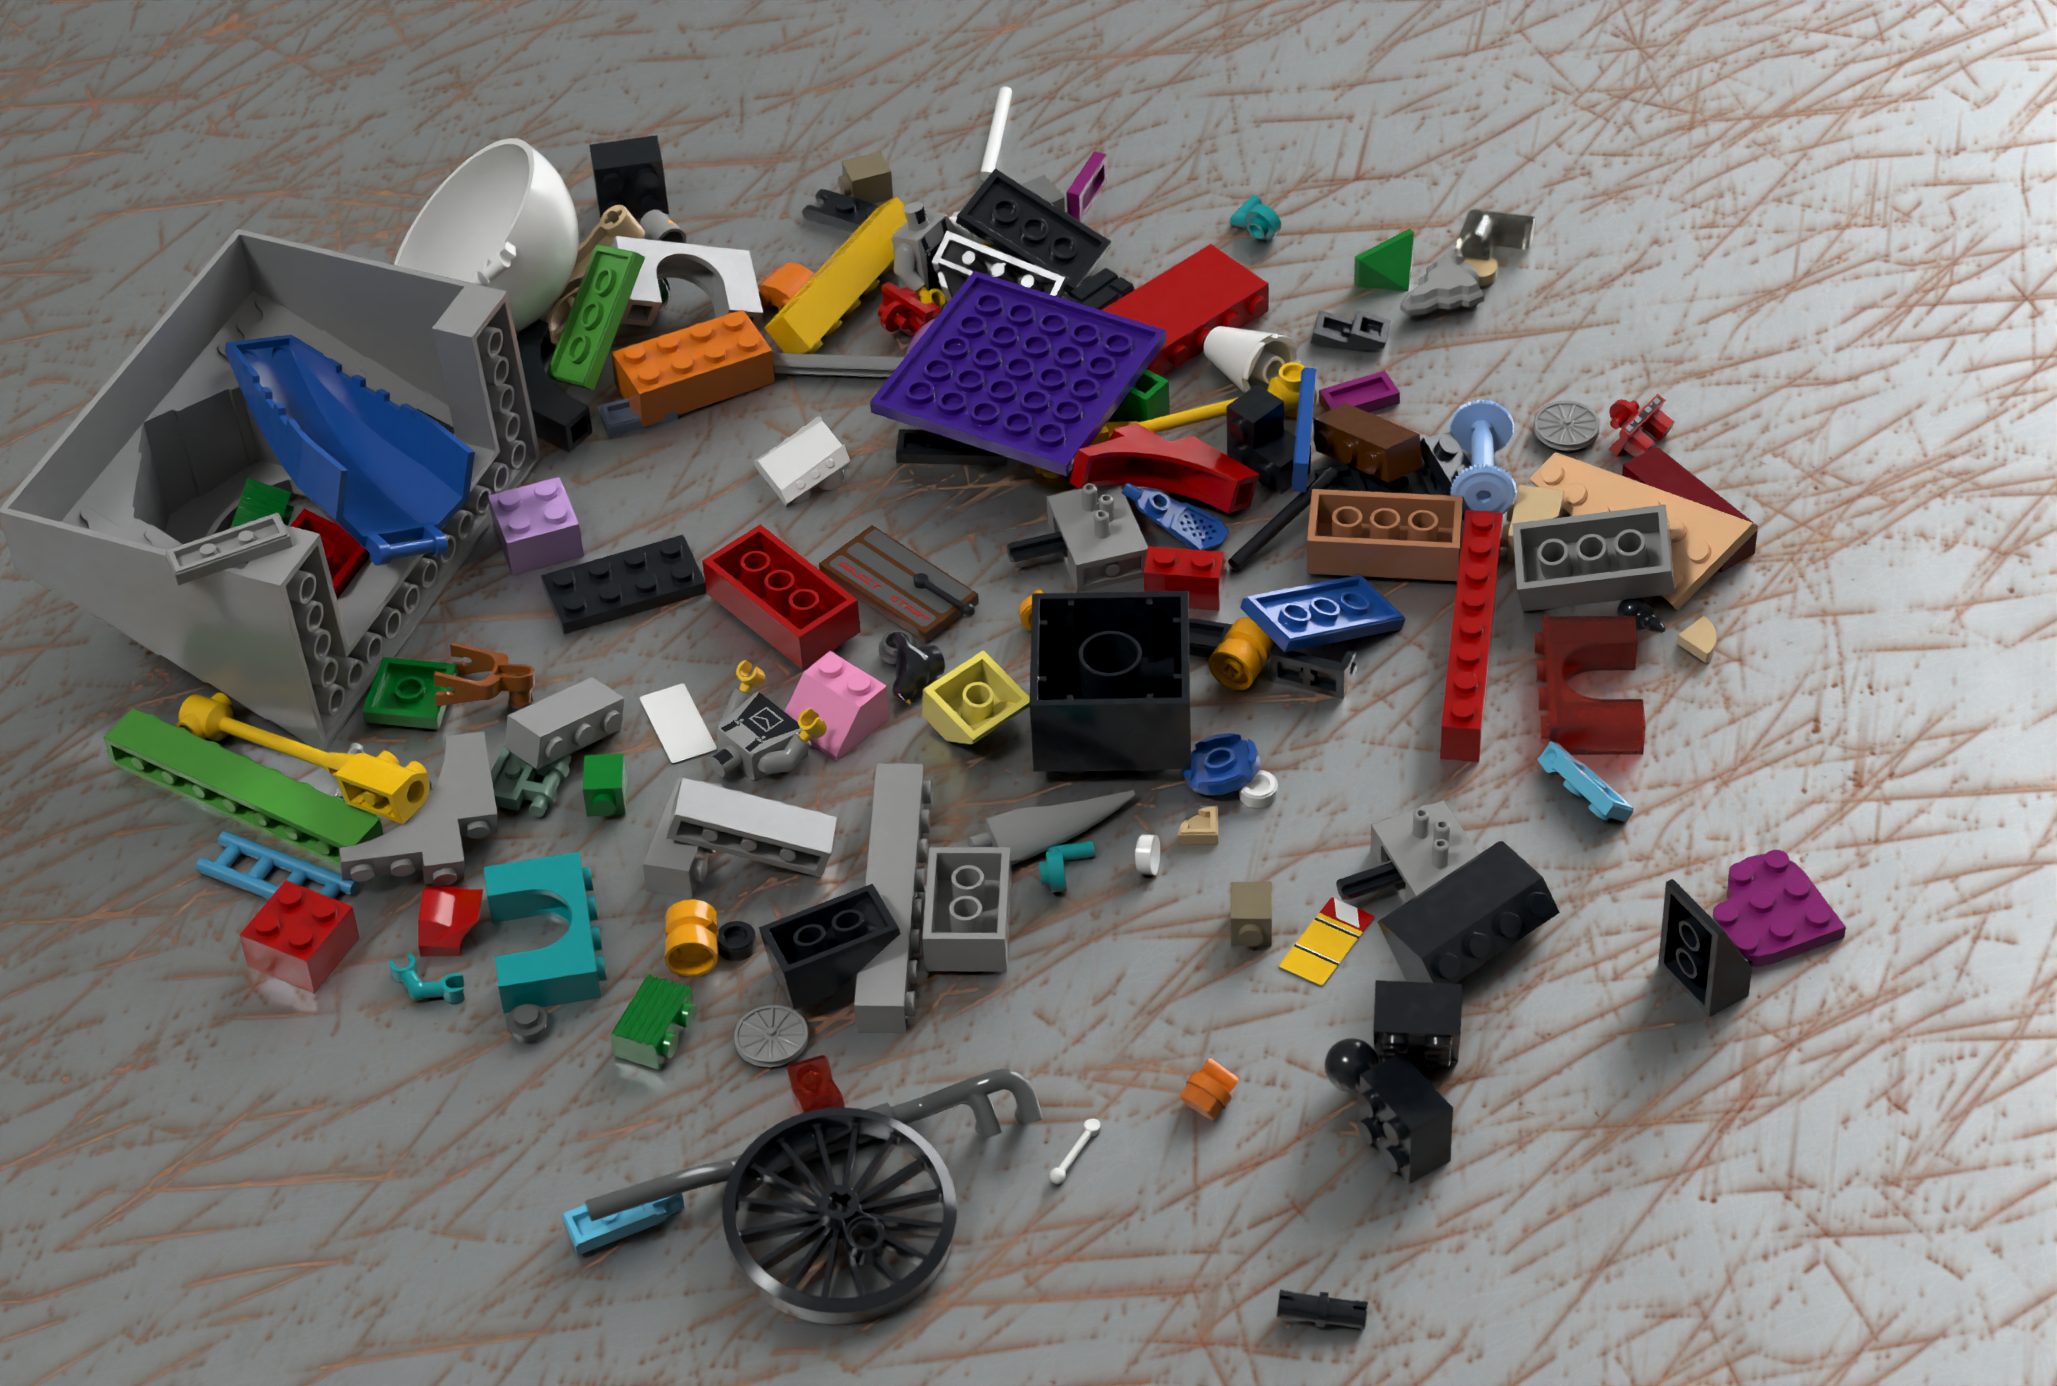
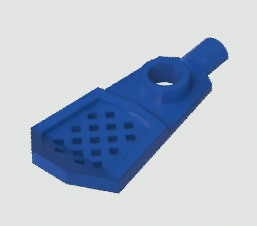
(1187, 523)

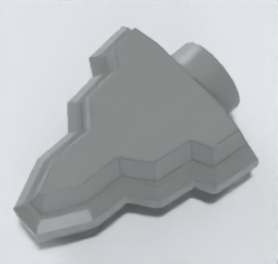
(1444, 289)

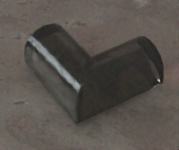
(1490, 228)

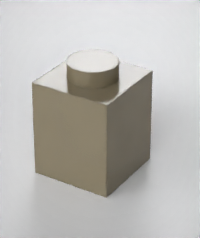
(866, 178)
(1251, 914)

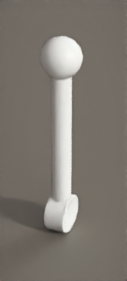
(1091, 1129)

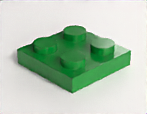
(406, 693)

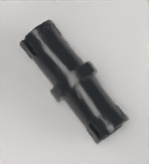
(1322, 1309)

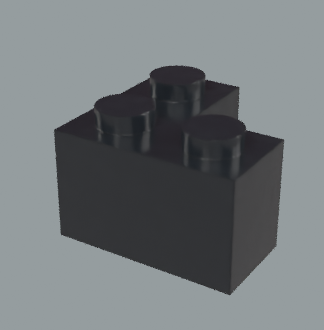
(1259, 438)

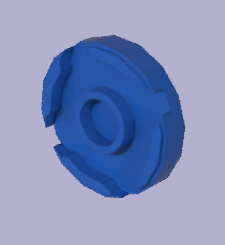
(1222, 764)

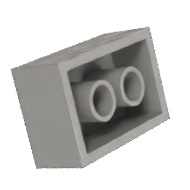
(967, 909)

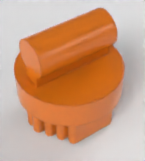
(1209, 1089)

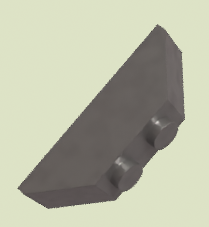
(959, 257)

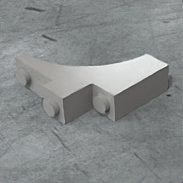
(431, 839)

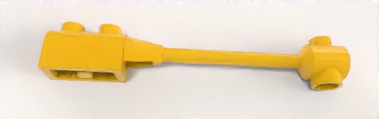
(1284, 386)
(365, 780)

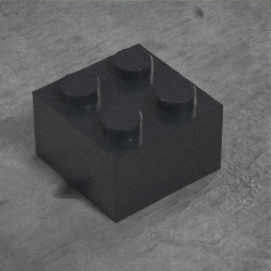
(629, 175)

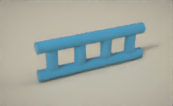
(267, 859)

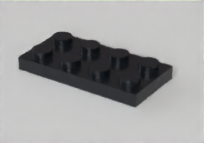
(1032, 229)
(623, 584)

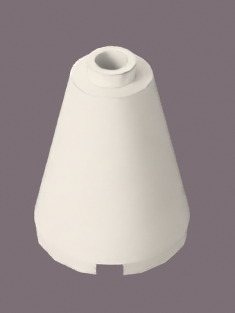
(1249, 355)

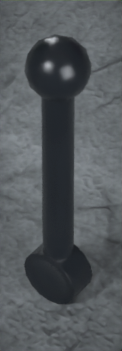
(922, 581)

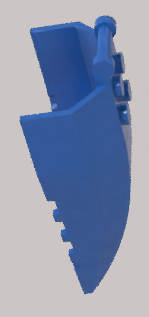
(358, 456)

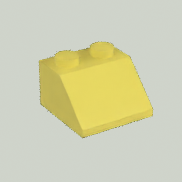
(972, 700)

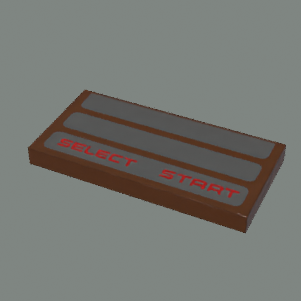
(882, 576)

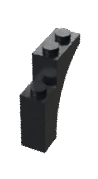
(555, 414)

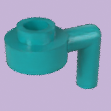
(1258, 218)
(1053, 871)

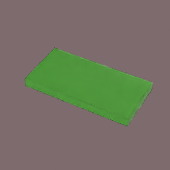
(595, 316)

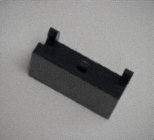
(1312, 672)

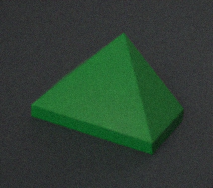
(1386, 264)

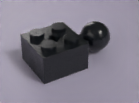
(1396, 1107)

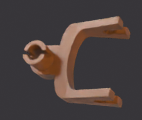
(514, 678)

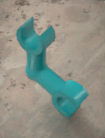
(447, 988)

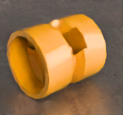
(1241, 655)
(691, 938)

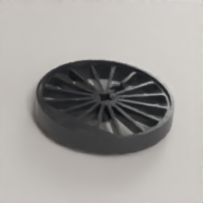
(837, 1214)

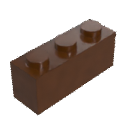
(1367, 442)

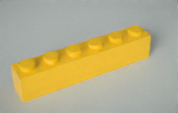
(839, 283)

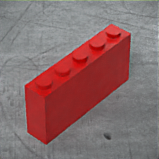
(1192, 301)

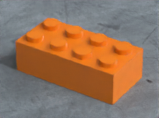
(693, 367)

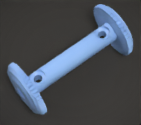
(1482, 430)

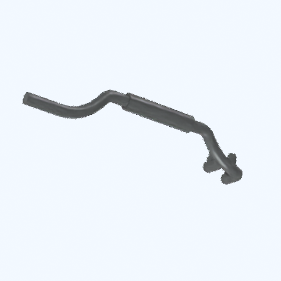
(969, 1092)

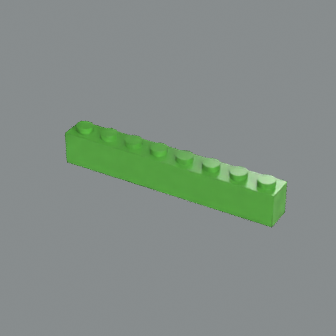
(238, 787)

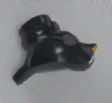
(914, 668)

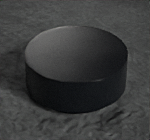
(736, 941)

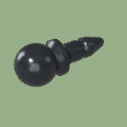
(1643, 614)

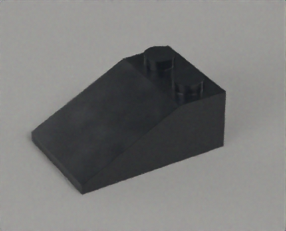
(827, 944)
(1700, 954)

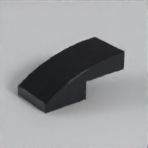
(1360, 334)

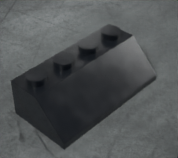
(1468, 917)

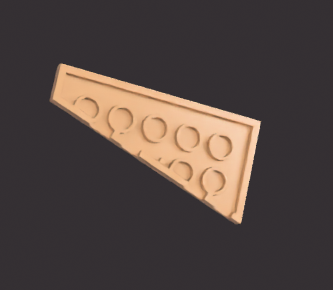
(1699, 534)

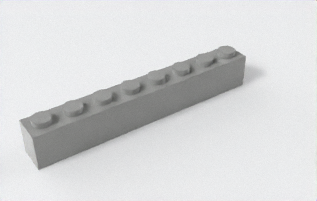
(894, 868)

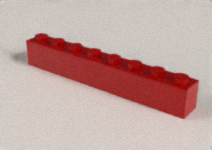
(1471, 636)

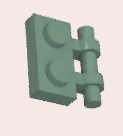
(514, 782)

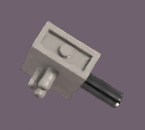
(1093, 534)
(1411, 853)

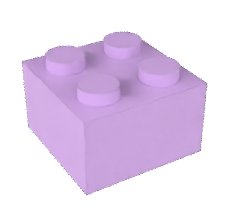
(536, 526)

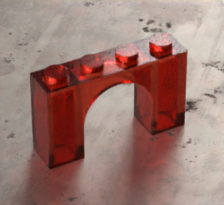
(1579, 722)

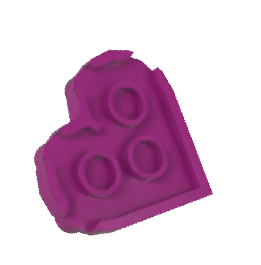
(1775, 910)

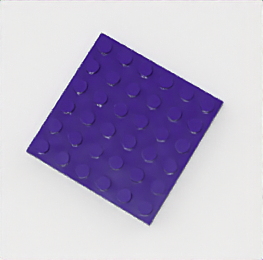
(1019, 372)

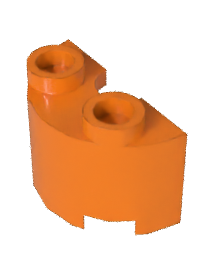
(782, 285)

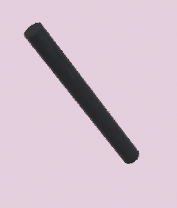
(1281, 520)

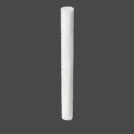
(996, 132)

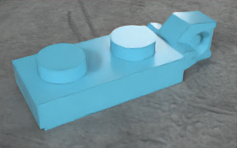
(1584, 782)
(591, 1235)

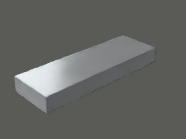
(228, 548)

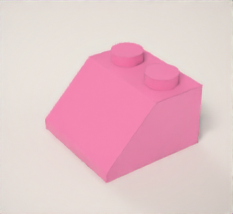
(845, 699)

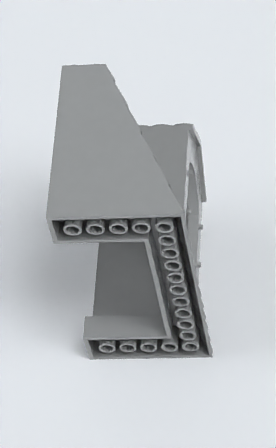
(174, 442)

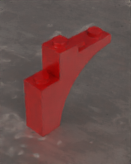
(1175, 466)

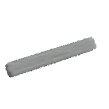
(835, 365)

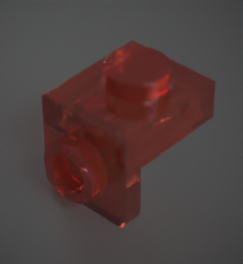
(813, 1085)

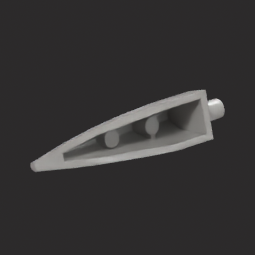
(1038, 828)

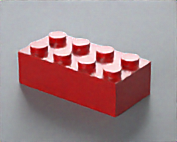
(781, 596)

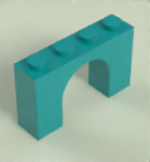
(566, 968)

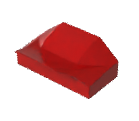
(446, 918)

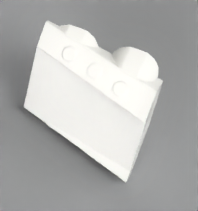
(804, 463)

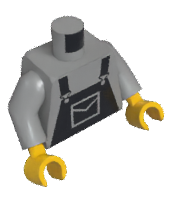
(916, 246)
(760, 735)

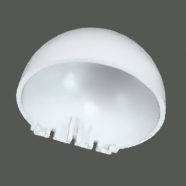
(501, 226)

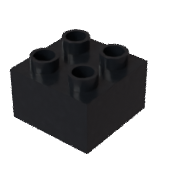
(1110, 681)

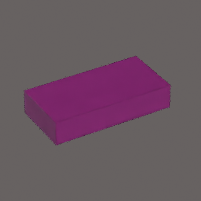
(1087, 185)
(1365, 393)

